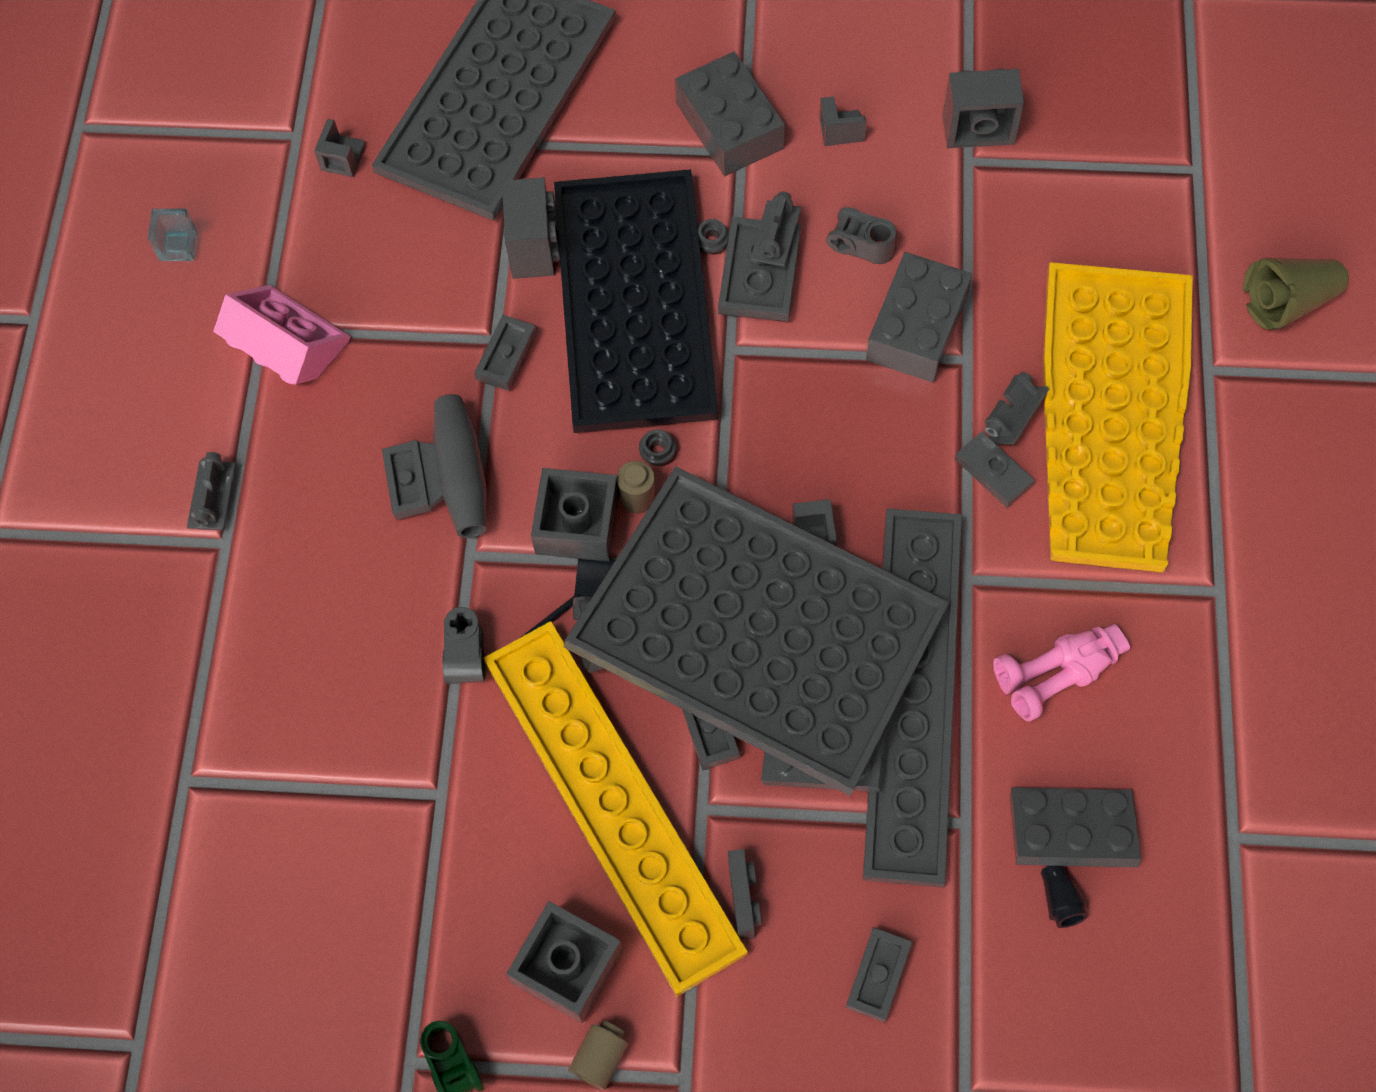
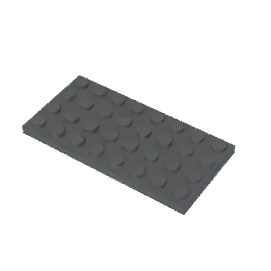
(493, 99)

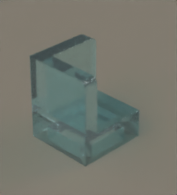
(172, 234)

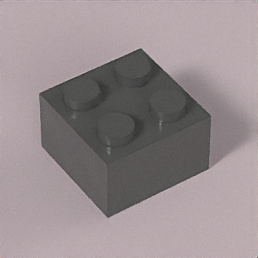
(982, 108)
(530, 227)
(575, 514)
(565, 961)

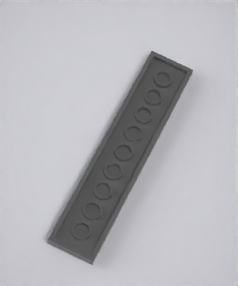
(911, 812)

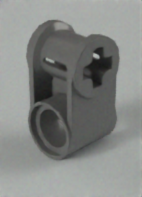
(861, 236)
(463, 652)

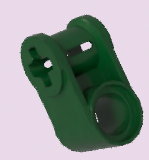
(452, 1064)

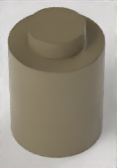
(636, 486)
(599, 1055)

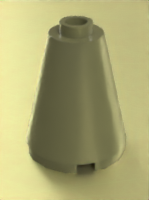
(1290, 288)

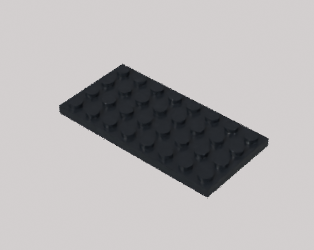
(634, 302)

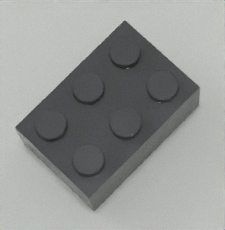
(729, 113)
(918, 317)

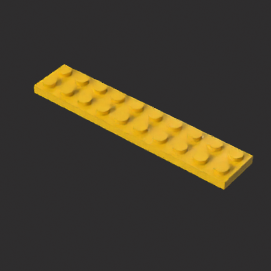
(615, 809)

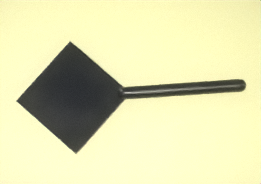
(588, 579)

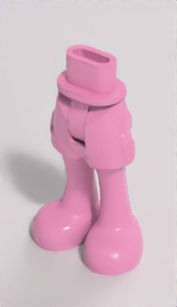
(1080, 657)

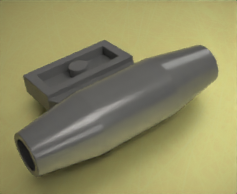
(448, 469)

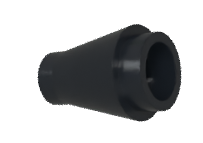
(1063, 899)

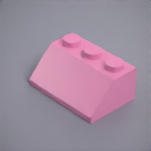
(279, 333)

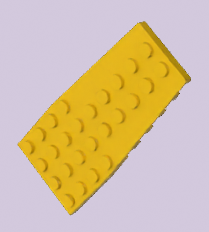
(1114, 411)

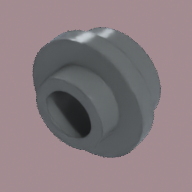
(712, 228)
(657, 438)

